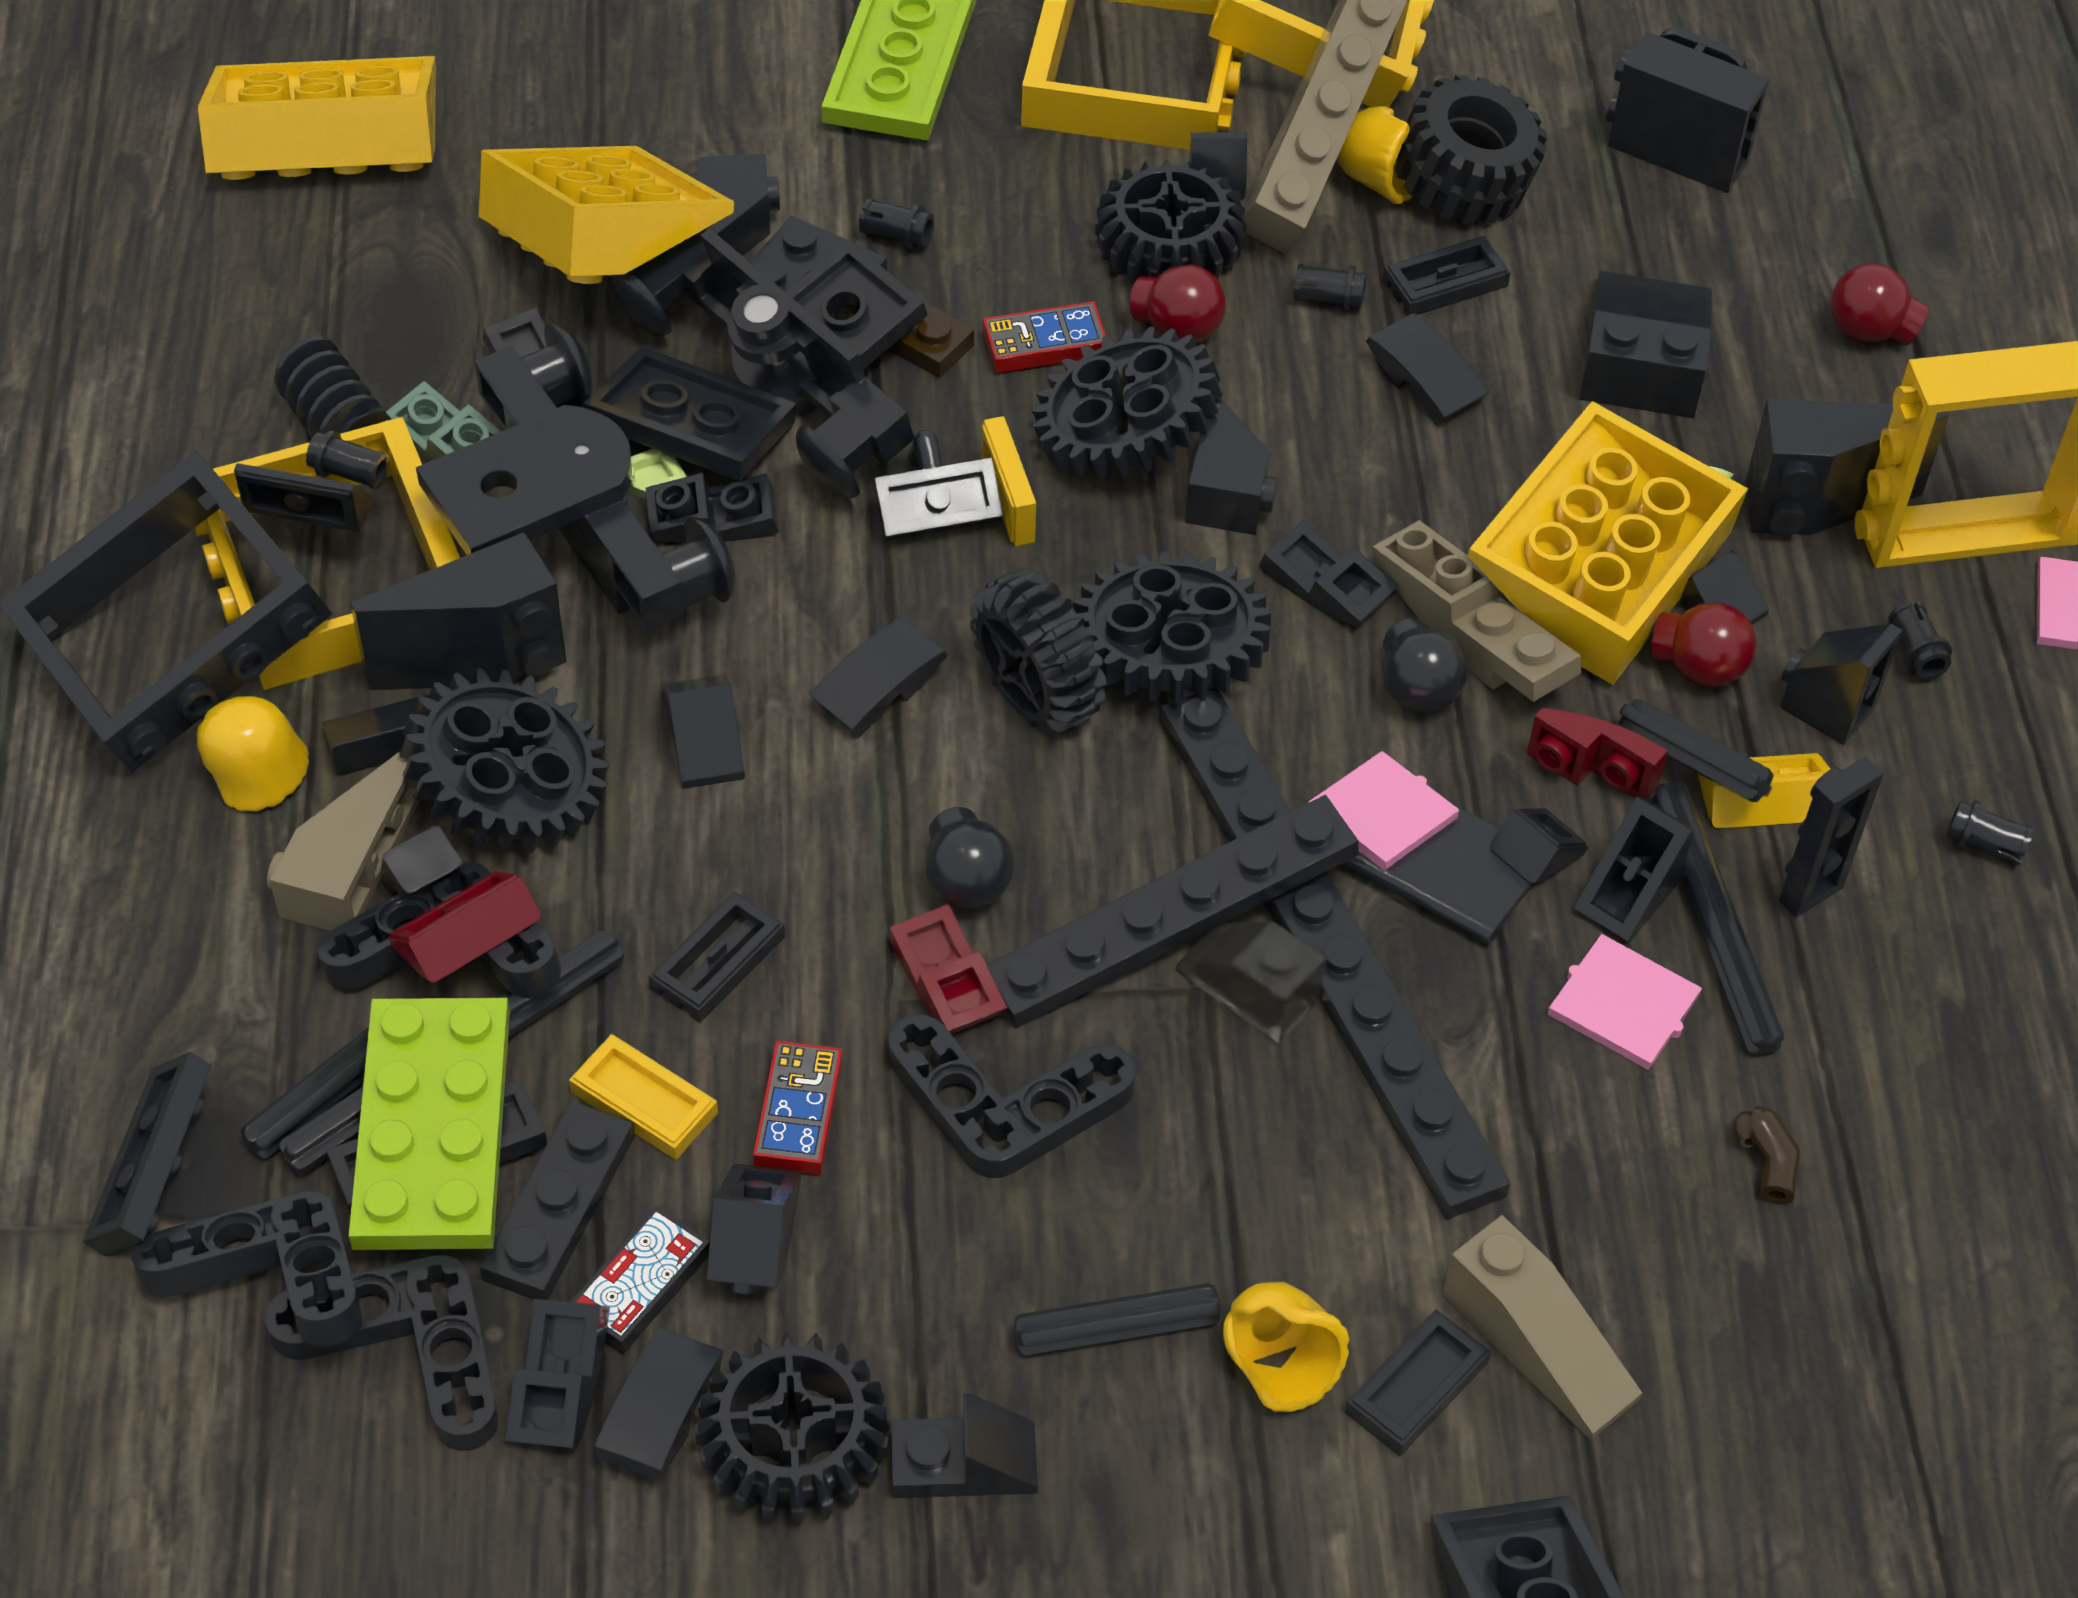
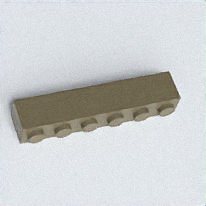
(1319, 120)

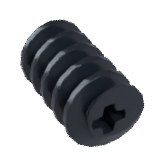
(325, 389)

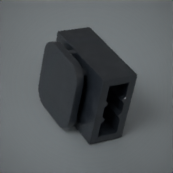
(1687, 107)

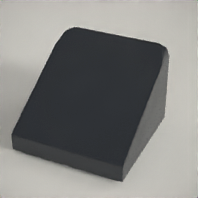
(1224, 154)
(1726, 582)
(1537, 843)
(418, 862)

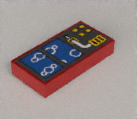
(1042, 336)
(798, 1107)

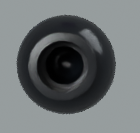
(1423, 666)
(967, 859)

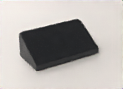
(302, 497)
(367, 736)

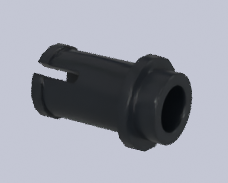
(897, 223)
(1334, 286)
(357, 463)
(1924, 650)
(1989, 832)

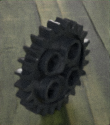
(1165, 401)
(1202, 645)
(504, 760)

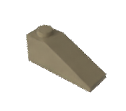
(338, 852)
(1539, 1326)

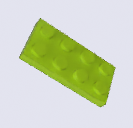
(897, 65)
(430, 1124)

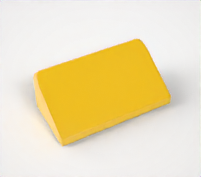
(1784, 805)

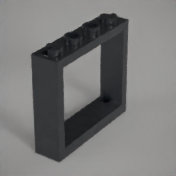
(119, 551)

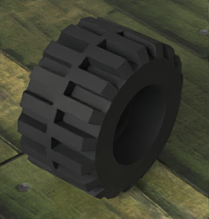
(1470, 149)

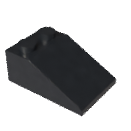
(1647, 344)
(1816, 463)
(464, 616)
(1521, 1552)

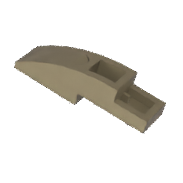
(1461, 600)

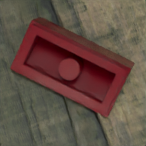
(466, 925)

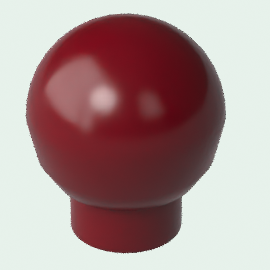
(1181, 300)
(1876, 305)
(1707, 643)

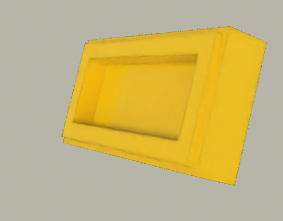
(1013, 486)
(639, 1090)

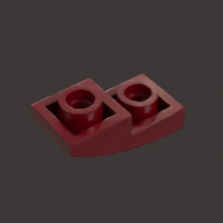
(1581, 744)

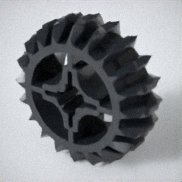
(1169, 220)
(1038, 651)
(730, 1430)

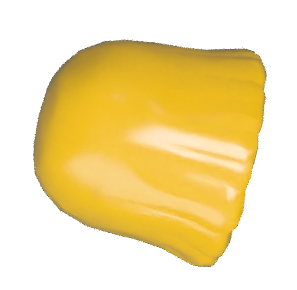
(1372, 152)
(251, 753)
(1277, 1318)

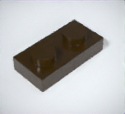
(934, 342)

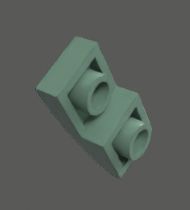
(437, 424)

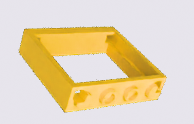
(1293, 41)
(1120, 113)
(1975, 526)
(335, 640)

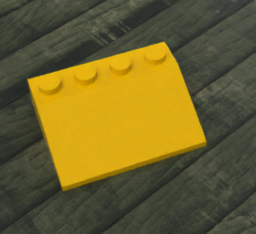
(319, 116)
(594, 206)
(1607, 537)

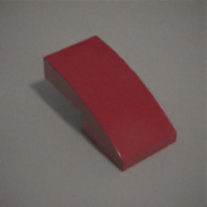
(945, 970)

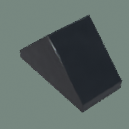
(704, 731)
(1637, 870)

